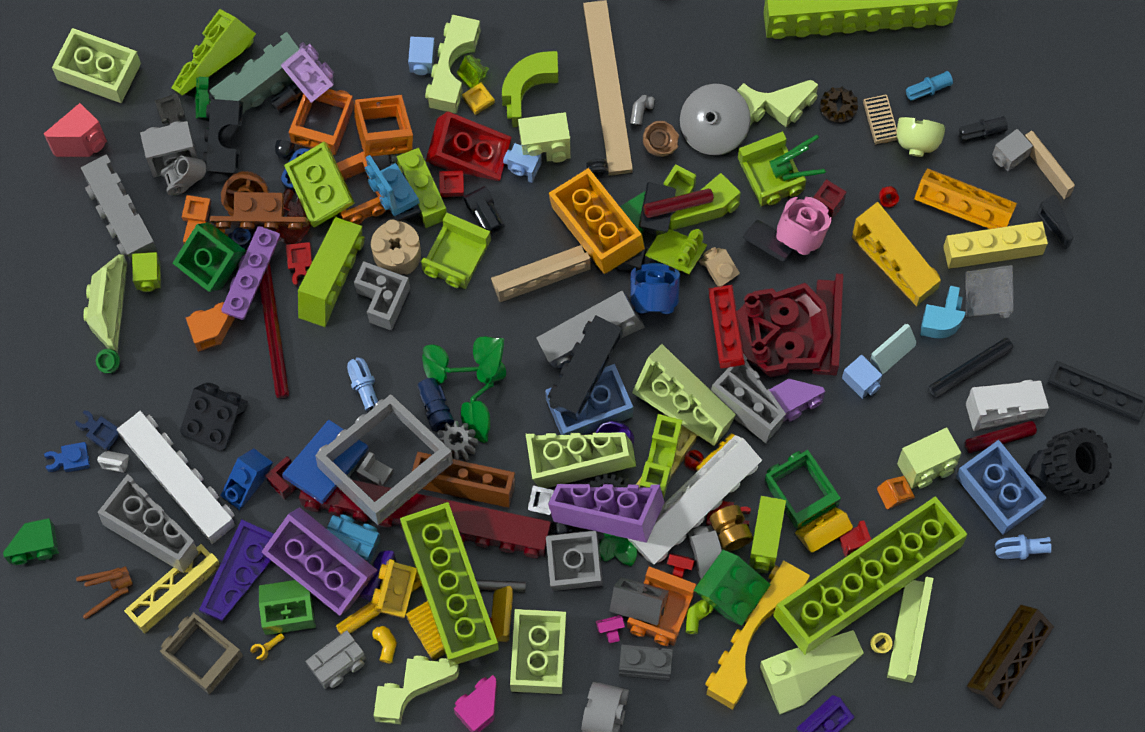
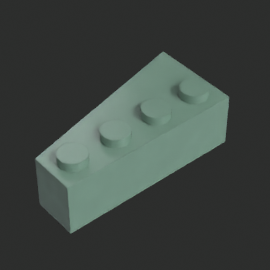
(258, 77)

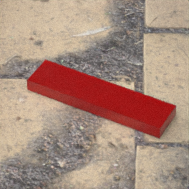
(726, 326)

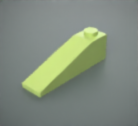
(798, 677)

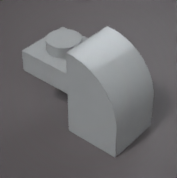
(705, 547)

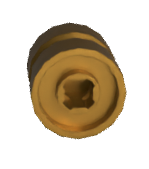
(730, 525)

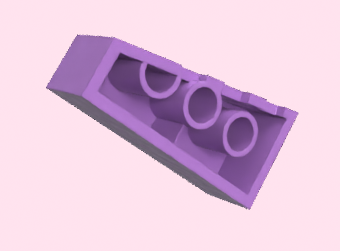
(608, 509)

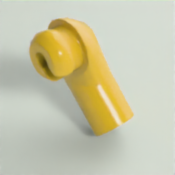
(388, 642)

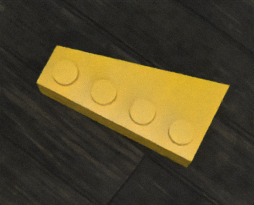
(895, 254)

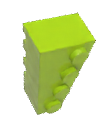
(329, 271)

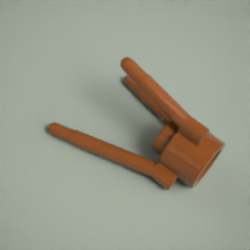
(118, 578)

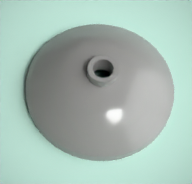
(727, 128)

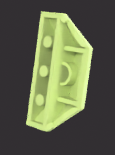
(106, 301)

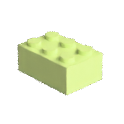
(96, 65)
(538, 651)

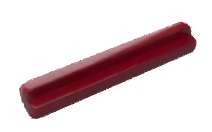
(678, 203)
(1003, 435)

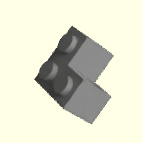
(387, 293)

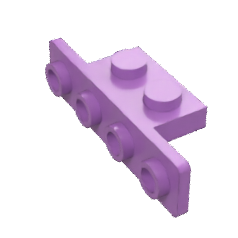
(250, 273)

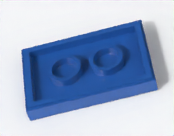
(304, 470)

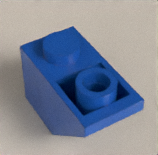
(246, 478)

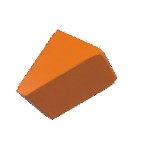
(895, 492)

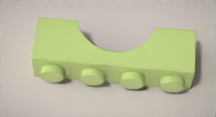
(460, 39)

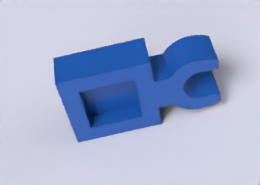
(73, 458)

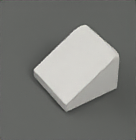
(113, 461)

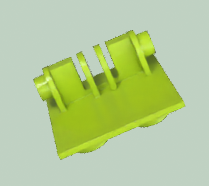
(678, 249)

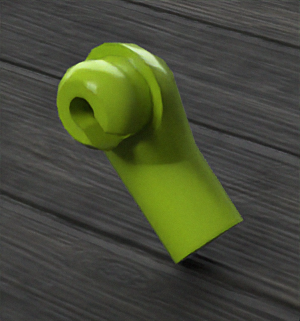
(695, 614)

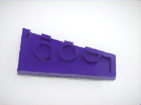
(237, 571)

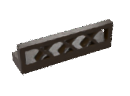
(1007, 651)

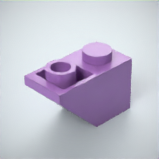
(796, 397)

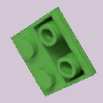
(285, 607)

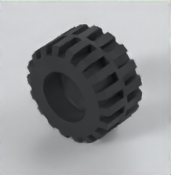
(1092, 458)

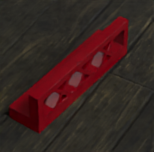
(831, 294)

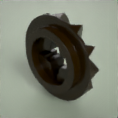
(846, 111)

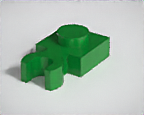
(202, 97)

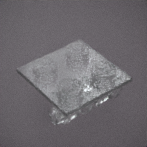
(990, 292)

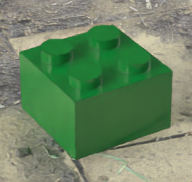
(209, 257)
(732, 587)

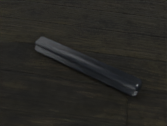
(970, 367)

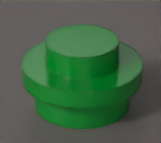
(107, 360)

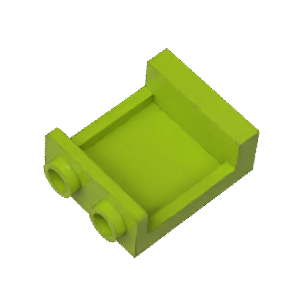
(756, 165)
(456, 251)

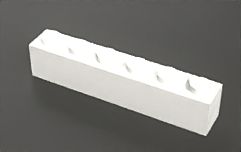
(176, 477)
(699, 496)

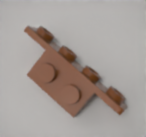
(259, 209)

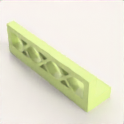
(910, 630)

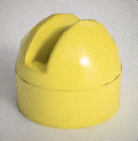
(883, 648)

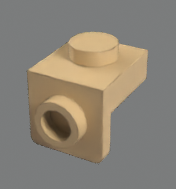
(719, 265)

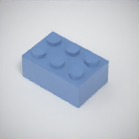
(606, 404)
(1000, 487)

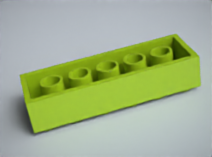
(449, 584)

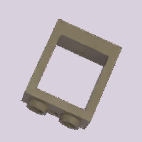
(218, 670)

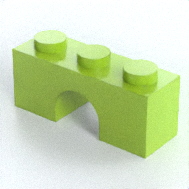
(419, 177)
(662, 452)

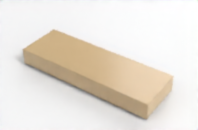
(1050, 166)

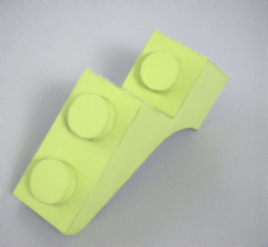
(783, 105)
(420, 677)

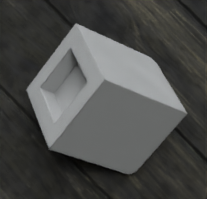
(373, 471)

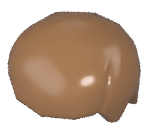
(660, 139)

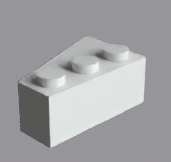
(1006, 404)

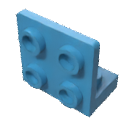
(392, 186)

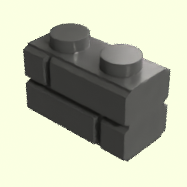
(645, 662)

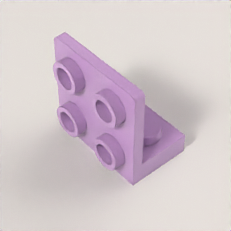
(308, 72)

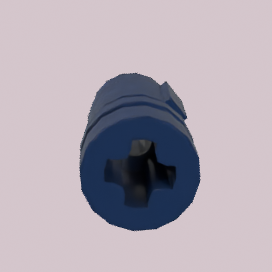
(434, 402)

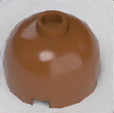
(241, 182)

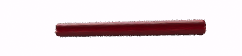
(273, 335)

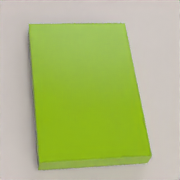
(319, 184)

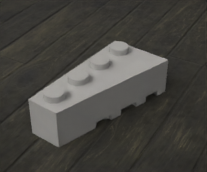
(117, 208)
(559, 341)

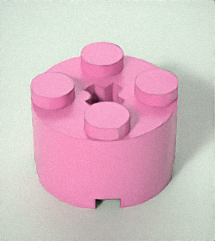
(803, 224)

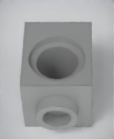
(1012, 150)

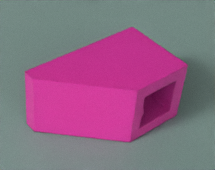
(479, 707)

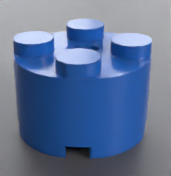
(654, 288)

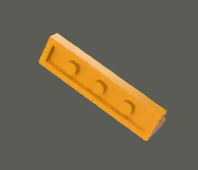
(964, 200)

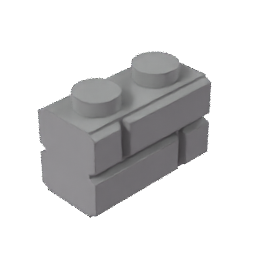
(336, 660)

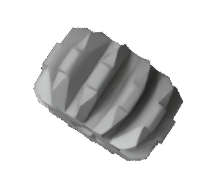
(461, 433)

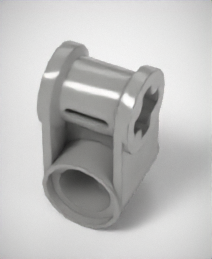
(183, 174)

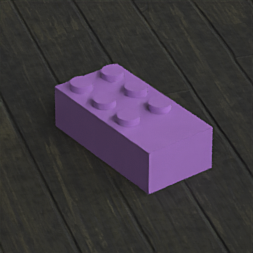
(319, 561)

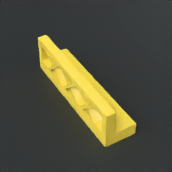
(175, 594)

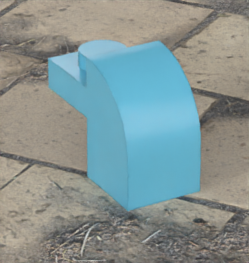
(941, 321)

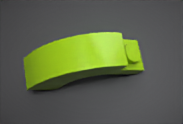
(528, 72)

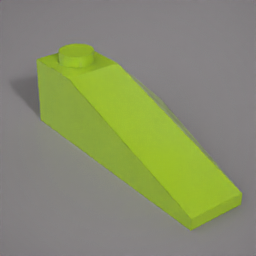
(223, 41)

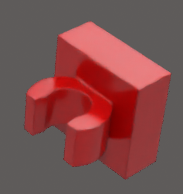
(680, 563)

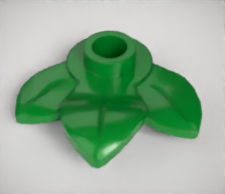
(618, 547)

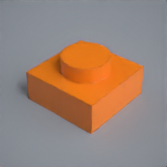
(196, 208)

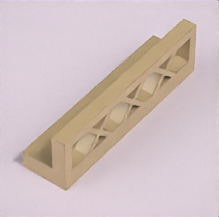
(541, 273)

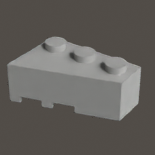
(749, 400)

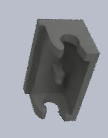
(638, 601)

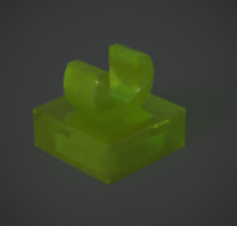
(472, 71)

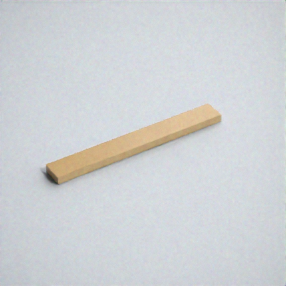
(607, 88)

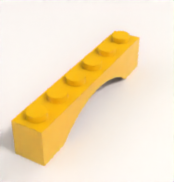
(730, 680)

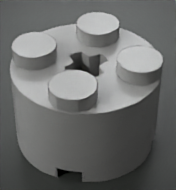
(604, 708)

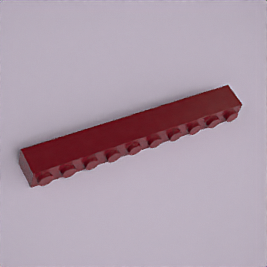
(474, 523)

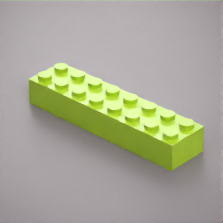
(847, 16)
(869, 575)

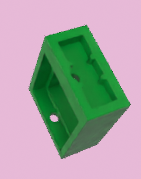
(816, 509)

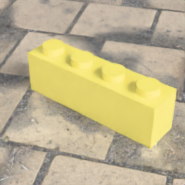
(995, 245)

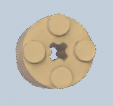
(395, 236)

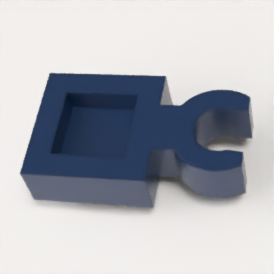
(101, 432)

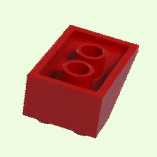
(467, 147)

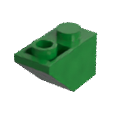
(32, 541)

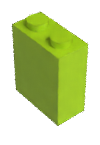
(767, 534)

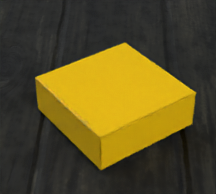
(478, 98)

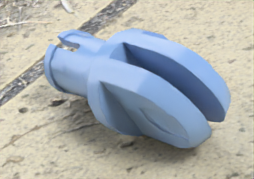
(362, 382)
(1021, 547)

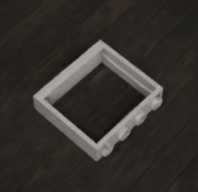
(406, 487)

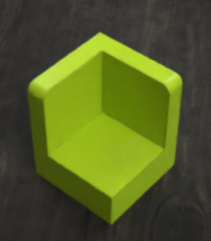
(681, 180)

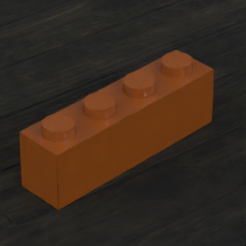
(472, 482)

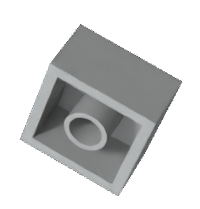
(167, 144)
(574, 560)

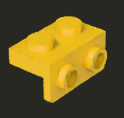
(394, 589)

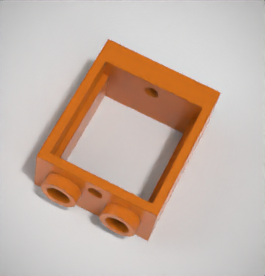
(311, 138)
(387, 141)
(350, 168)

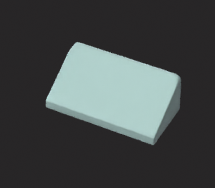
(893, 349)

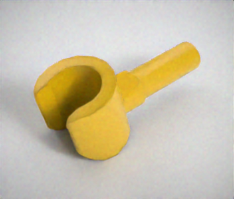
(266, 647)

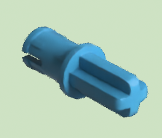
(929, 86)

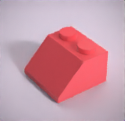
(76, 134)

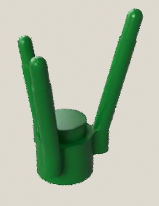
(782, 165)

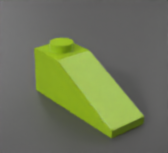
(725, 200)

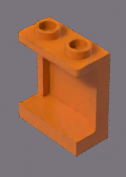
(676, 608)

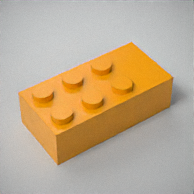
(596, 221)

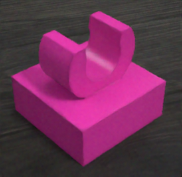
(610, 626)

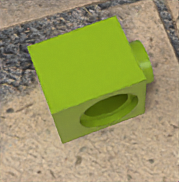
(146, 271)

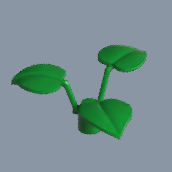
(486, 353)

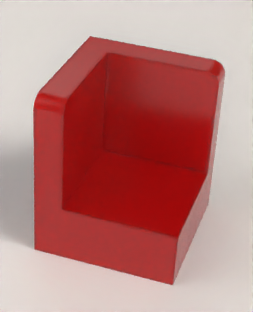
(854, 538)

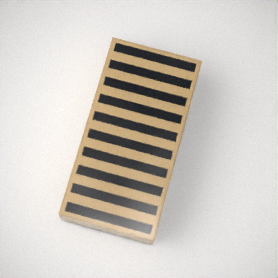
(880, 119)

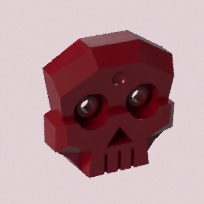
(804, 327)

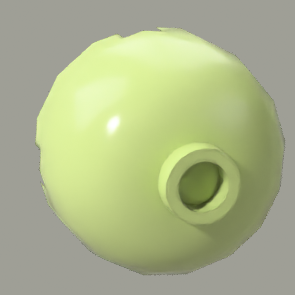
(919, 136)

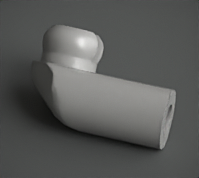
(639, 107)

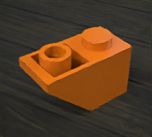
(209, 326)

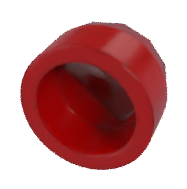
(890, 201)
(691, 463)

